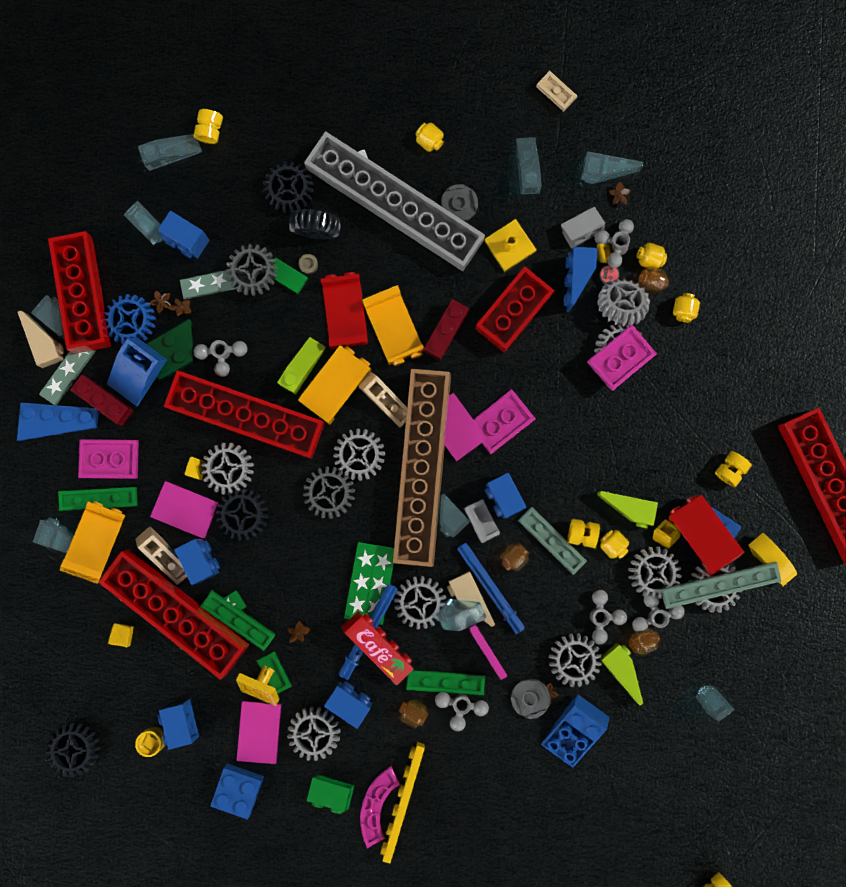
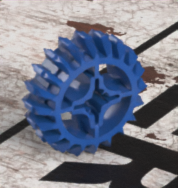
(135, 315)

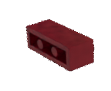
(446, 330)
(101, 400)

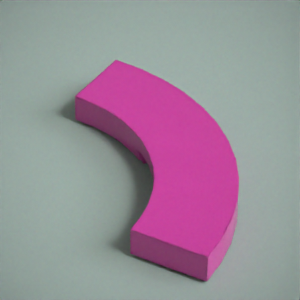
(372, 805)

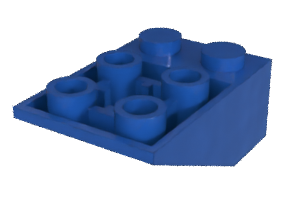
(580, 267)
(135, 369)
(576, 731)

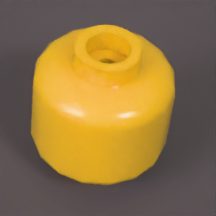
(429, 137)
(651, 255)
(686, 307)
(614, 544)

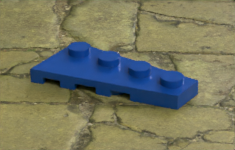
(49, 420)

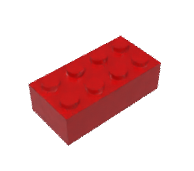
(514, 309)

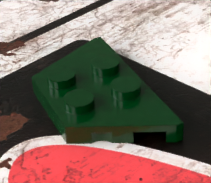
(176, 348)

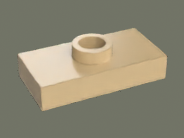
(556, 91)

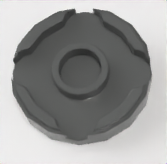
(460, 201)
(530, 698)

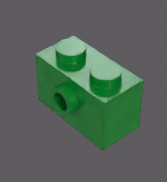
(330, 794)

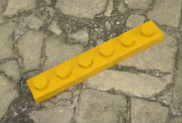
(399, 810)

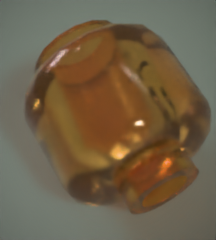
(653, 279)
(514, 557)
(644, 641)
(413, 713)

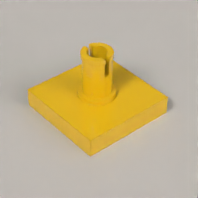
(510, 245)
(259, 687)

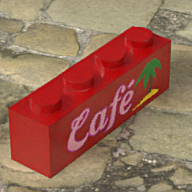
(377, 647)

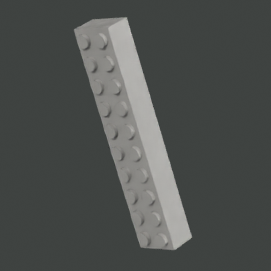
(394, 201)

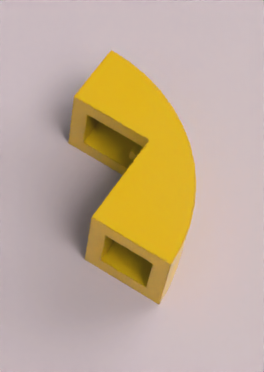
(767, 552)

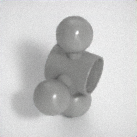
(625, 227)
(221, 368)
(618, 617)
(641, 623)
(457, 722)

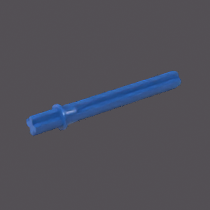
(491, 589)
(377, 614)

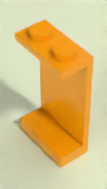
(393, 326)
(334, 383)
(92, 542)

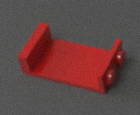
(344, 310)
(706, 534)

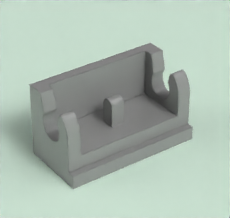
(582, 227)
(481, 521)

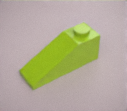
(301, 366)
(634, 509)
(622, 668)

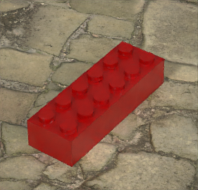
(79, 292)

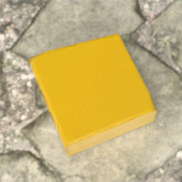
(194, 468)
(666, 534)
(121, 635)

